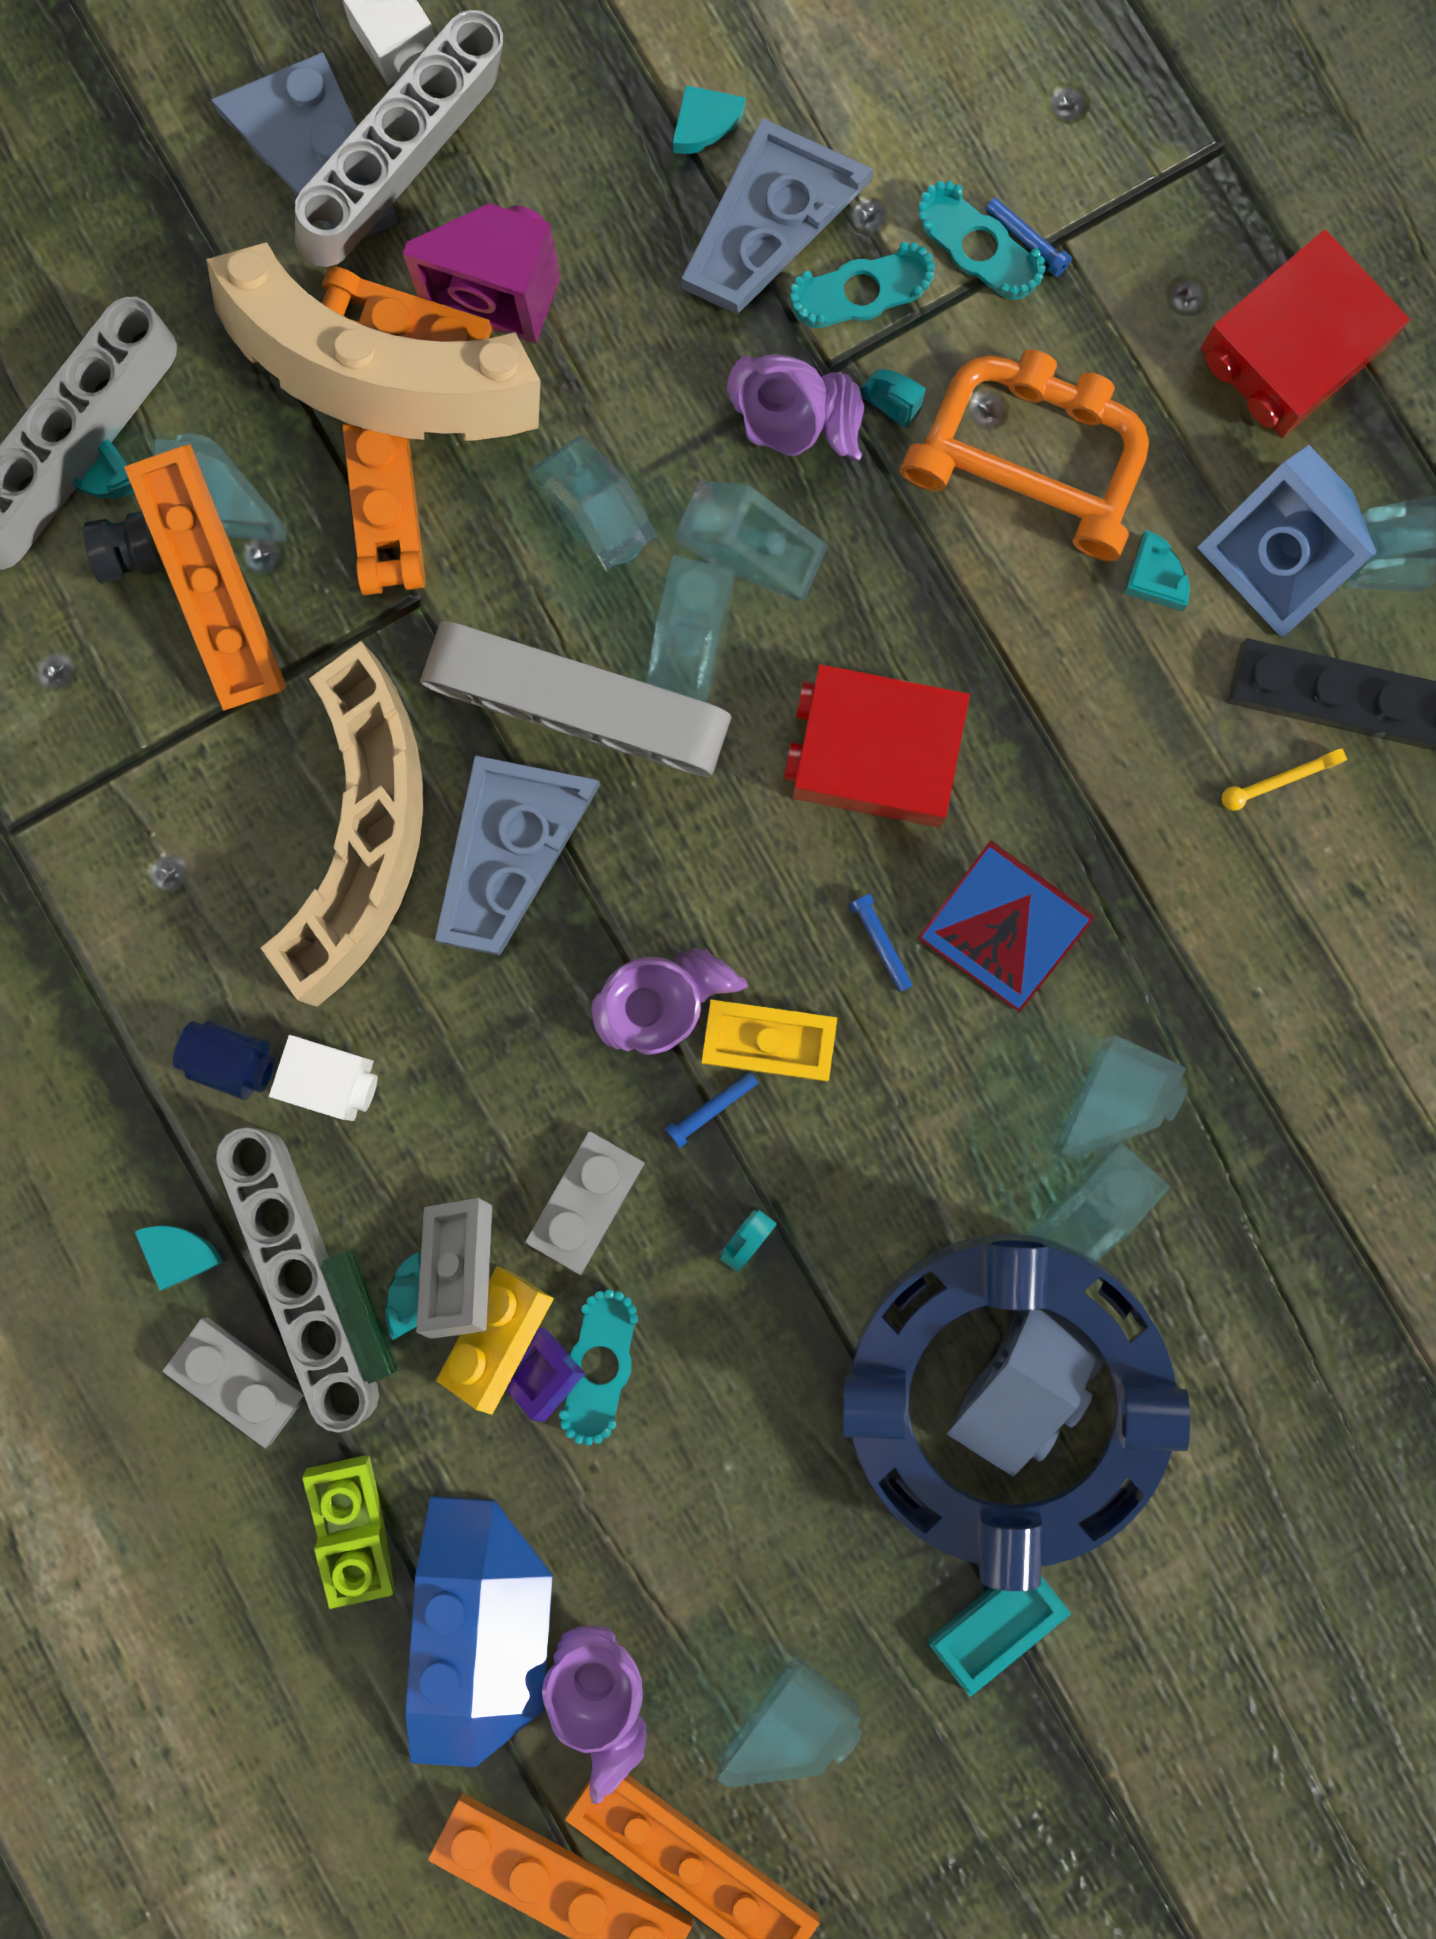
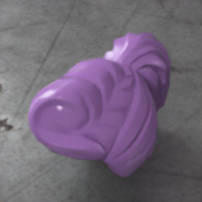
(792, 404)
(657, 1001)
(596, 1703)

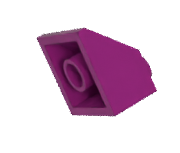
(490, 266)

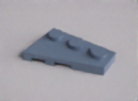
(295, 123)
(770, 213)
(505, 848)

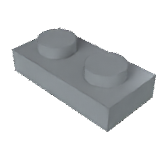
(585, 1202)
(454, 1269)
(235, 1382)

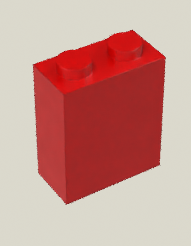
(1302, 334)
(877, 745)

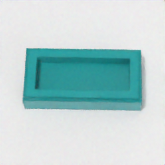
(996, 1632)

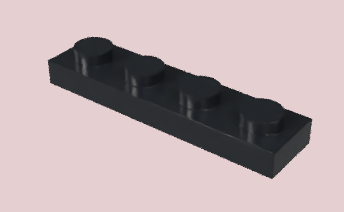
(1335, 693)

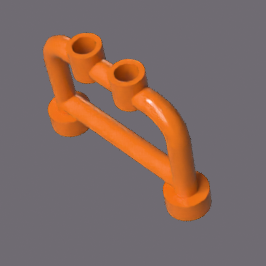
(1032, 380)

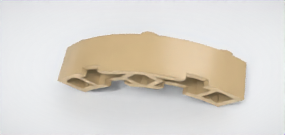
(367, 374)
(374, 836)

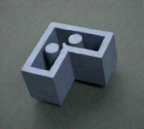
(1028, 1390)

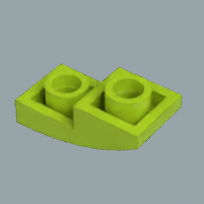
(350, 1532)

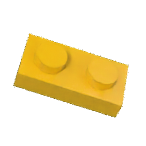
(769, 1040)
(487, 1360)

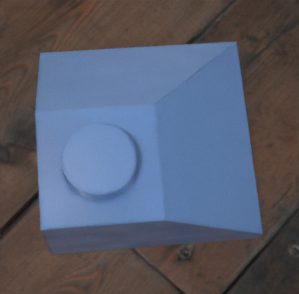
(1292, 541)

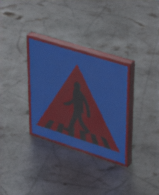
(1006, 926)

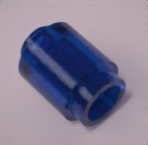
(224, 1059)

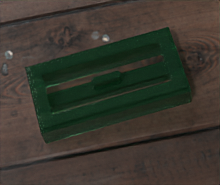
(360, 1316)

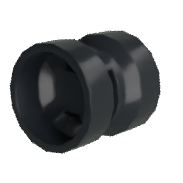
(121, 548)

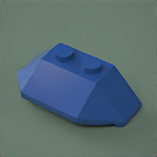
(474, 1634)

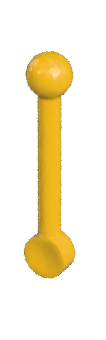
(1235, 798)

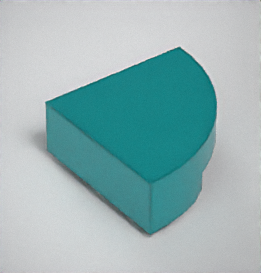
(706, 118)
(894, 395)
(106, 475)
(1158, 574)
(747, 1240)
(176, 1254)
(403, 1297)

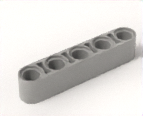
(390, 163)
(71, 402)
(576, 699)
(272, 1256)

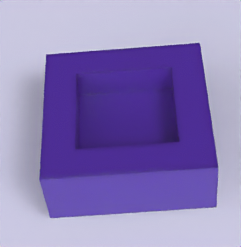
(543, 1377)

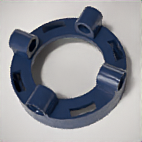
(1014, 1538)

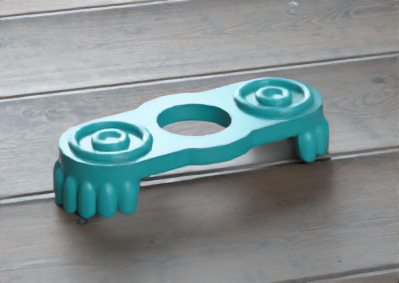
(949, 218)
(900, 280)
(592, 1406)

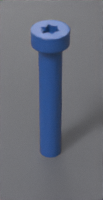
(1057, 261)
(881, 941)
(710, 1109)

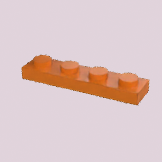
(205, 576)
(690, 1865)
(549, 1879)

